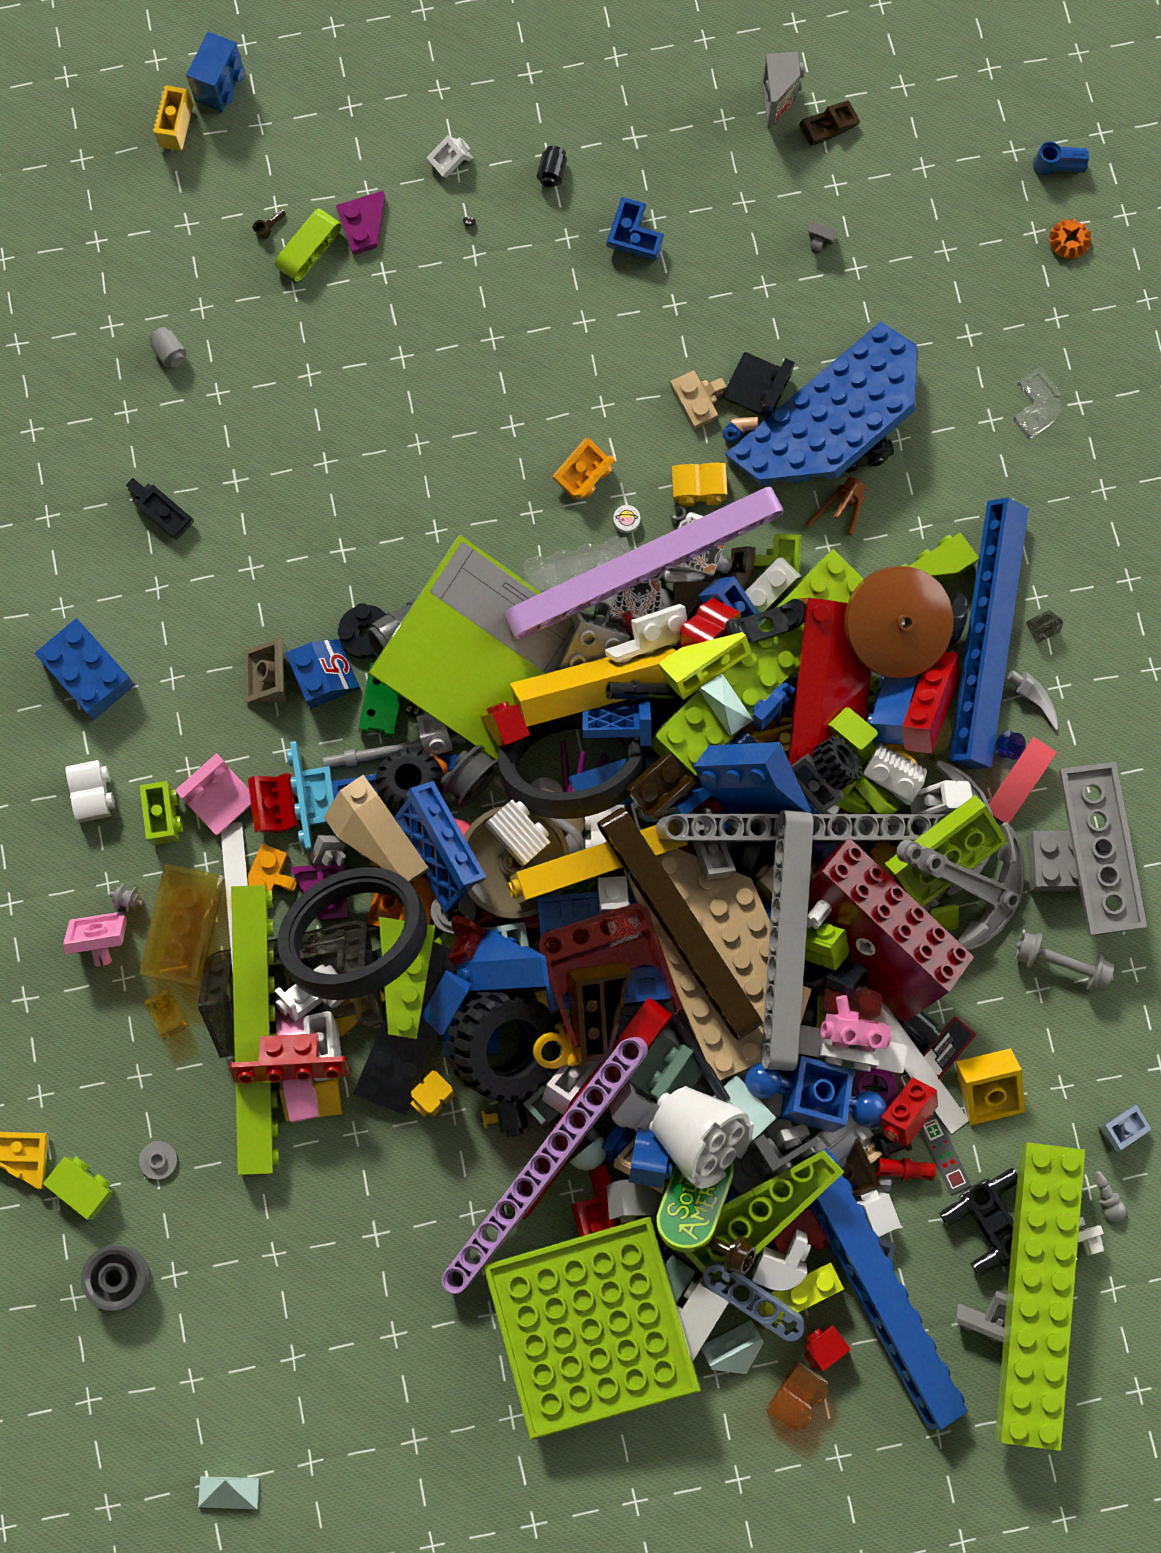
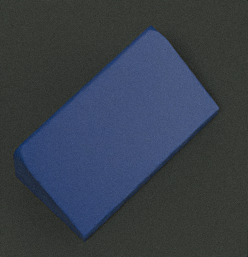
(445, 1002)

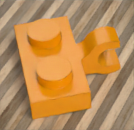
(268, 869)

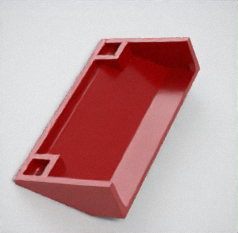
(827, 677)

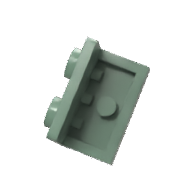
(666, 1069)

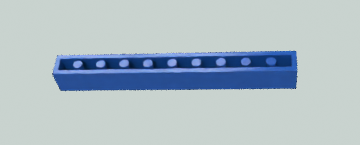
(989, 634)
(887, 1304)

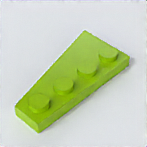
(406, 993)

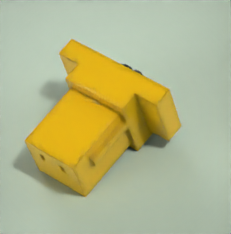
(489, 1119)

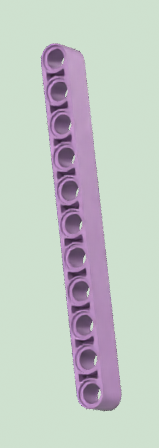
(643, 563)
(532, 1173)

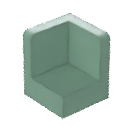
(539, 1109)

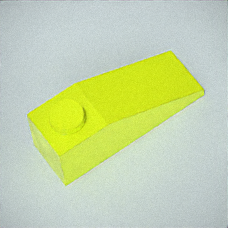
(702, 662)

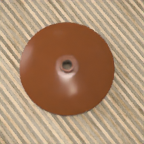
(876, 617)

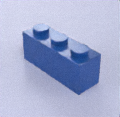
(891, 708)

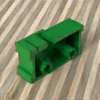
(383, 704)

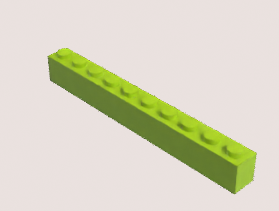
(251, 1020)

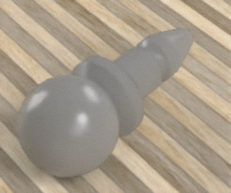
(1113, 1208)

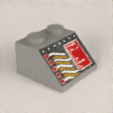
(780, 84)

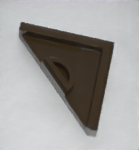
(859, 1170)

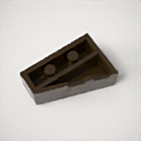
(595, 1006)

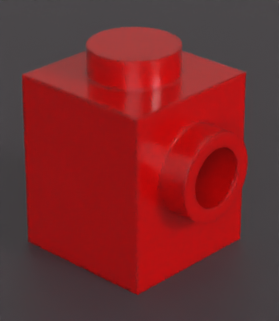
(824, 1347)

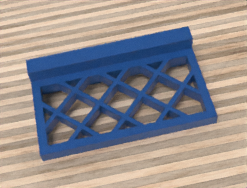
(635, 724)
(449, 844)

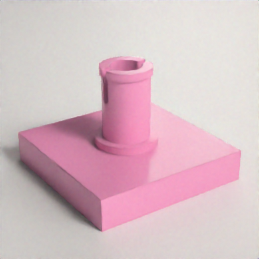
(96, 934)

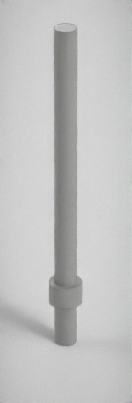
(352, 757)

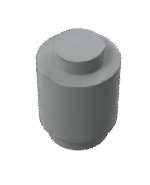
(167, 347)

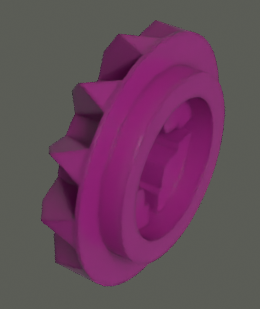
(883, 1078)

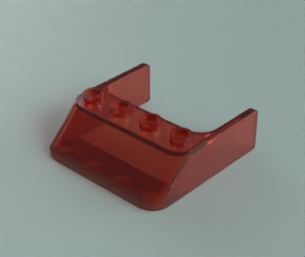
(607, 938)

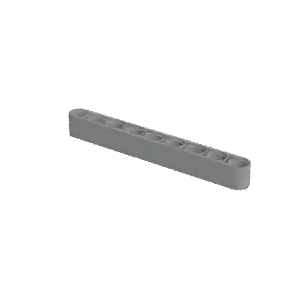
(787, 940)

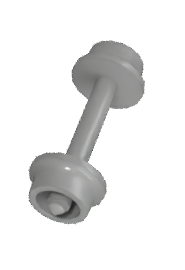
(1099, 974)

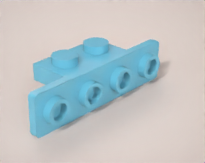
(314, 795)

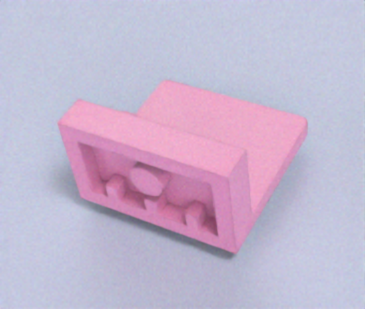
(215, 794)

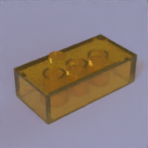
(182, 925)

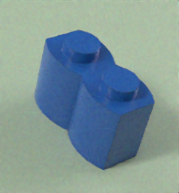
(649, 1160)

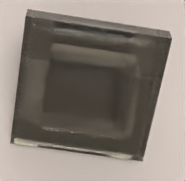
(1045, 626)

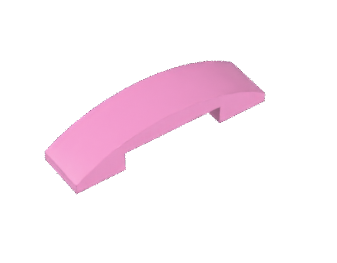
(299, 1094)

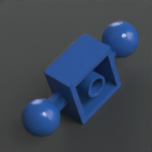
(817, 1095)

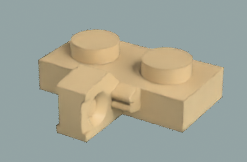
(698, 397)

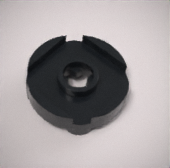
(349, 629)

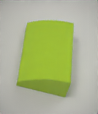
(963, 837)

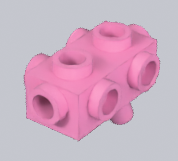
(849, 1029)

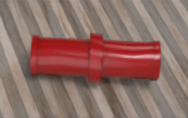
(905, 1169)

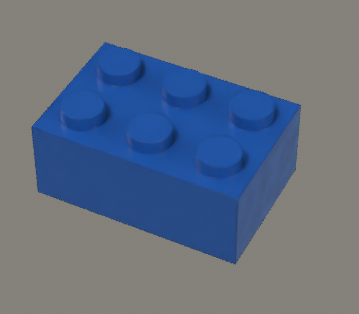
(85, 668)

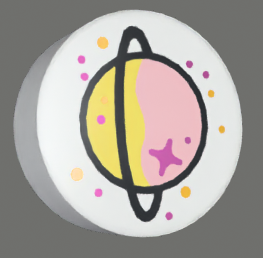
(626, 519)

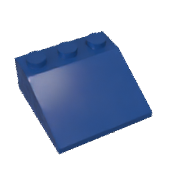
(751, 778)

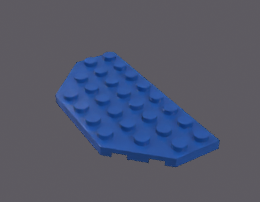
(835, 414)

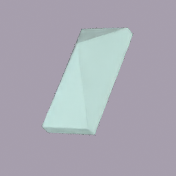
(725, 704)
(734, 1349)
(228, 1492)

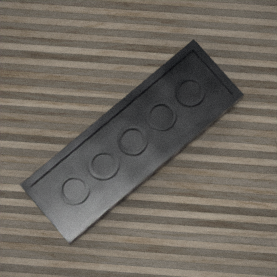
(399, 1061)

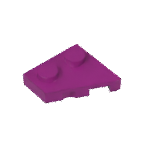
(362, 221)
(311, 875)

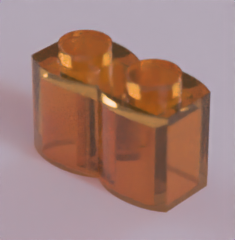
(797, 1397)

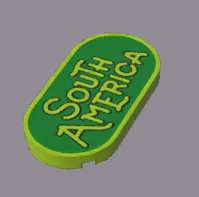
(691, 1213)

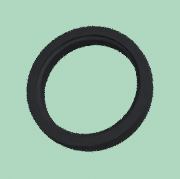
(567, 804)
(377, 974)

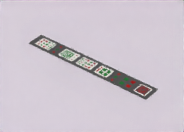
(941, 1148)

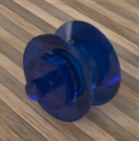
(1010, 745)

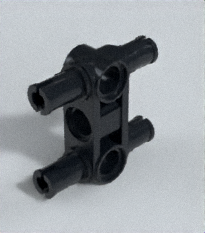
(991, 1218)

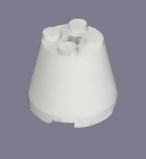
(701, 1134)

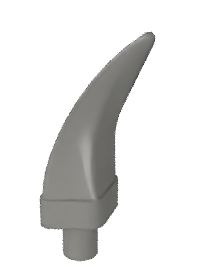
(1032, 690)

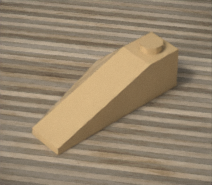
(368, 826)

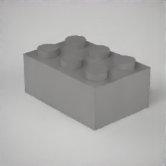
(1053, 862)

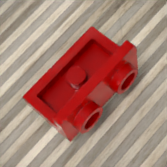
(272, 803)

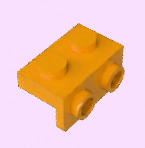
(583, 470)

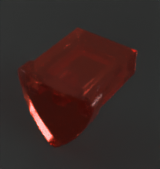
(467, 941)

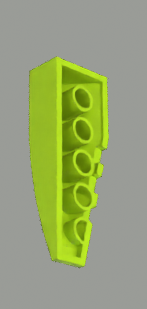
(769, 1207)

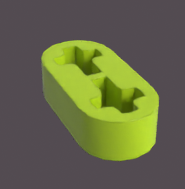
(876, 795)

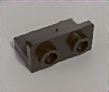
(660, 786)

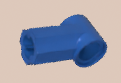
(1061, 159)

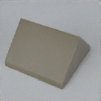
(266, 673)

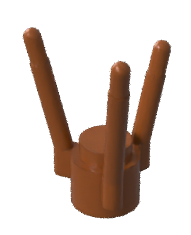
(850, 494)

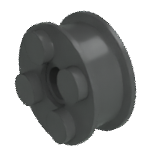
(470, 775)
(96, 1278)

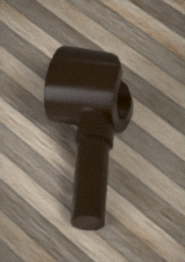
(268, 224)

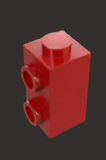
(909, 1112)

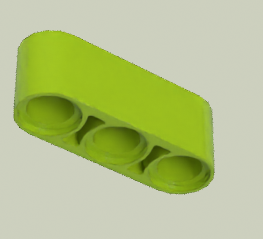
(308, 245)

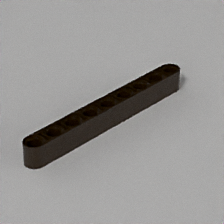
(679, 923)

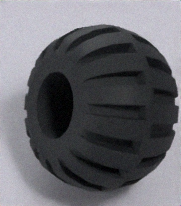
(402, 767)

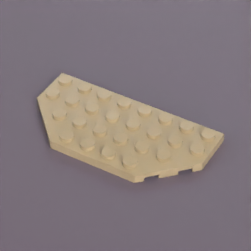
(740, 932)

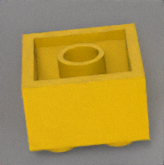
(991, 1086)

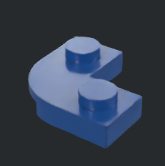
(774, 707)

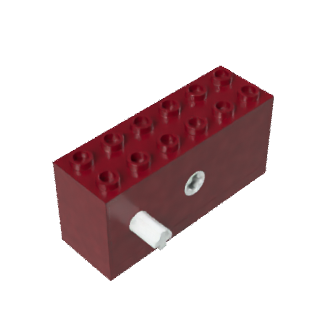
(887, 931)

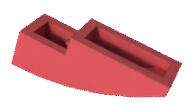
(1021, 780)

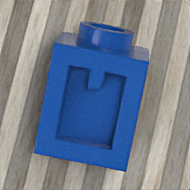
(616, 1143)

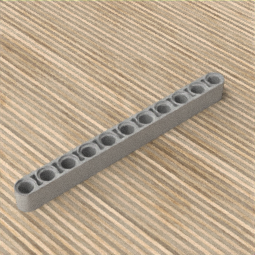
(822, 829)

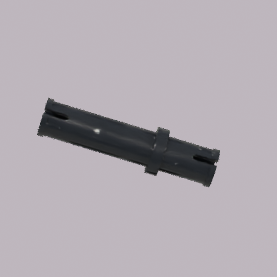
(635, 691)

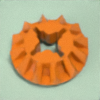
(1071, 249)

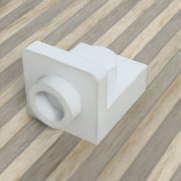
(449, 155)
(433, 735)
(612, 893)
(295, 1002)

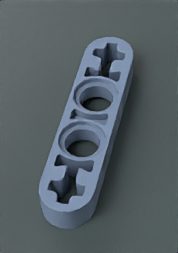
(750, 1305)

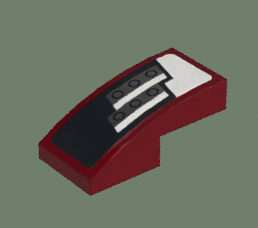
(948, 1045)

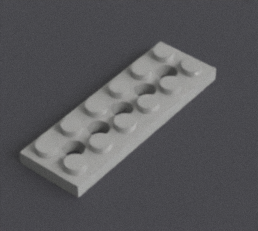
(1088, 862)

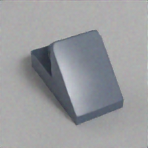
(1124, 1129)

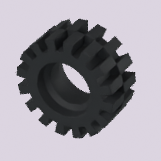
(837, 762)

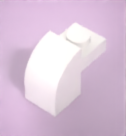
(781, 1270)

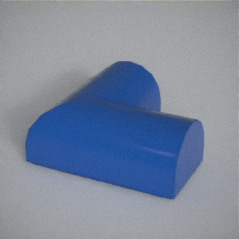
(628, 235)

